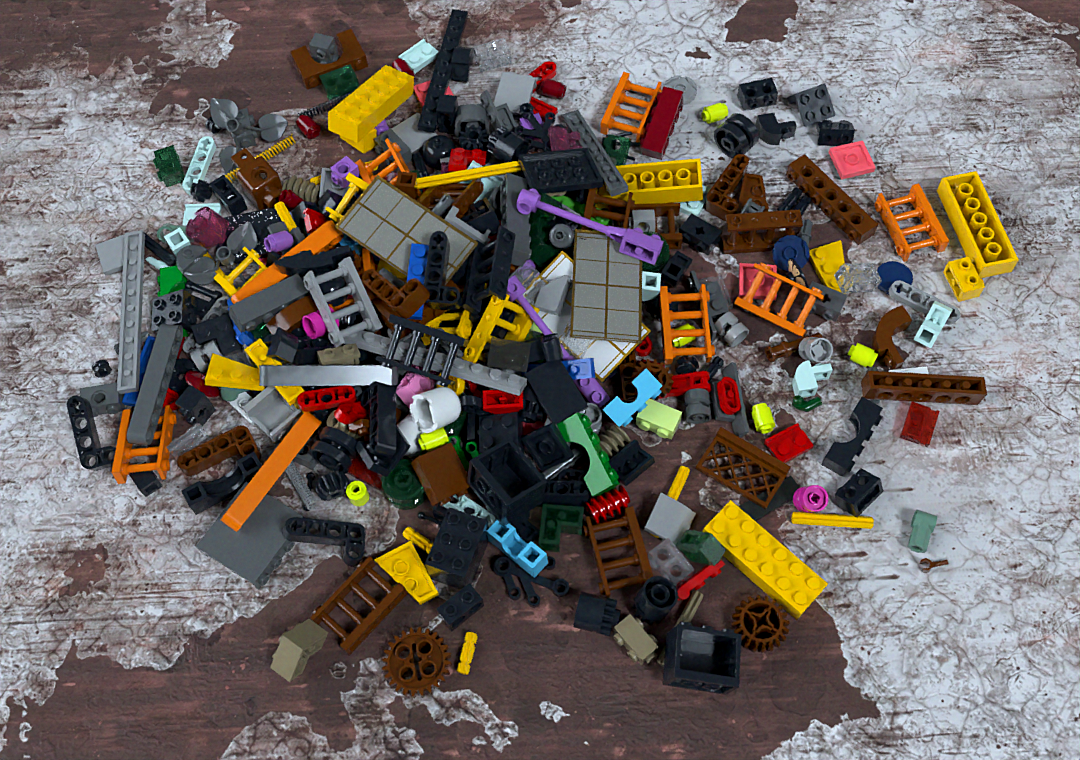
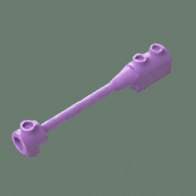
(632, 241)
(588, 387)

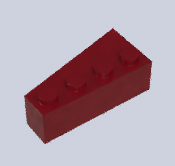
(662, 123)

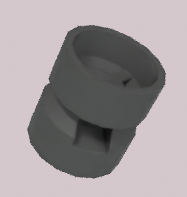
(697, 406)

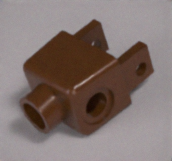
(260, 192)

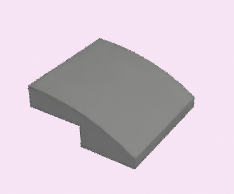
(411, 135)
(669, 519)

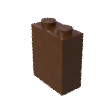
(441, 474)

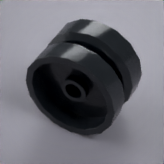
(736, 135)
(334, 449)

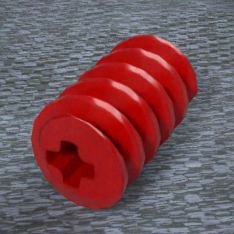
(608, 503)

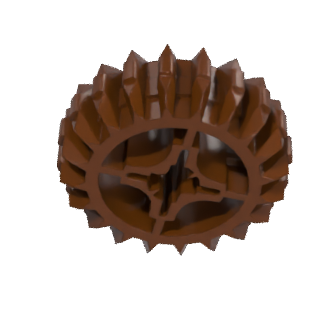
(767, 628)

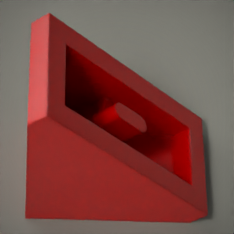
(501, 402)

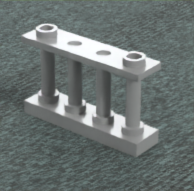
(356, 289)

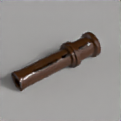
(785, 348)

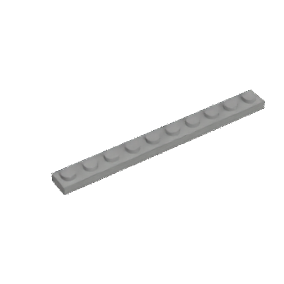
(131, 313)
(461, 368)

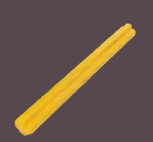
(470, 174)

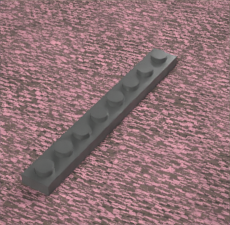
(612, 178)

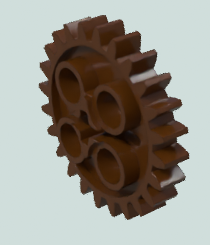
(435, 657)

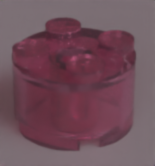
(207, 228)

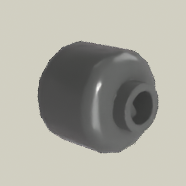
(567, 233)

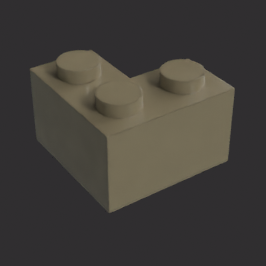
(296, 649)

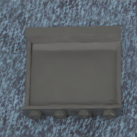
(256, 546)

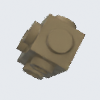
(640, 645)

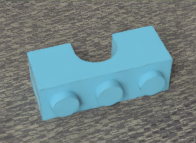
(646, 386)
(526, 555)

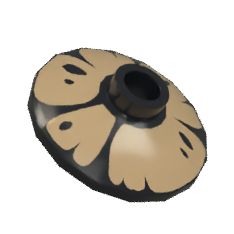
(795, 273)

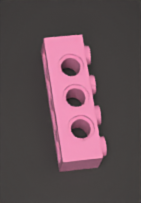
(415, 384)

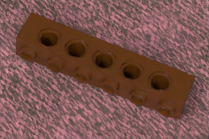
(831, 199)
(923, 387)

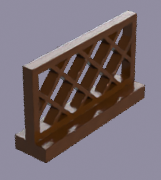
(754, 456)

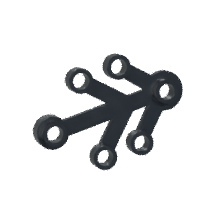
(539, 132)
(526, 580)

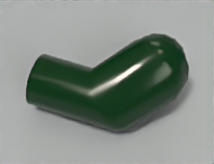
(806, 406)

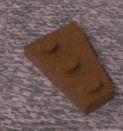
(752, 188)

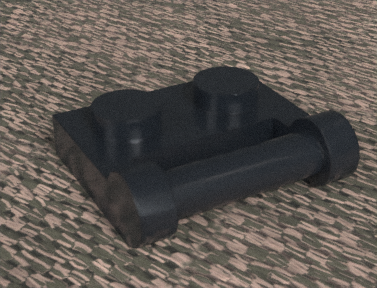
(203, 305)

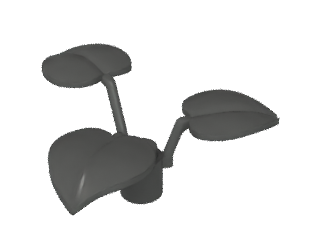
(224, 116)
(204, 269)

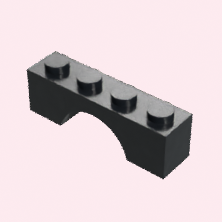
(841, 455)
(204, 495)

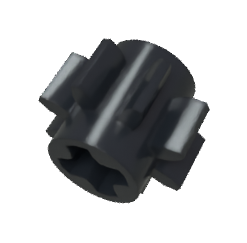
(201, 191)
(686, 365)

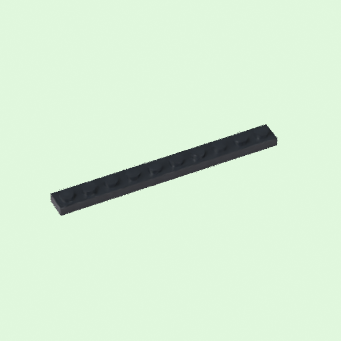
(442, 70)

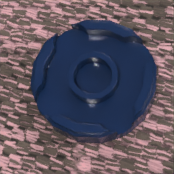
(790, 247)
(891, 272)

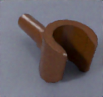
(932, 564)

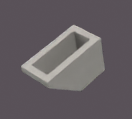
(553, 295)

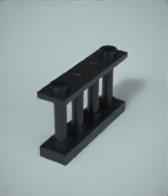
(477, 270)
(418, 331)

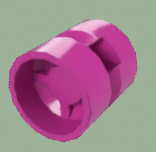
(314, 324)
(810, 498)

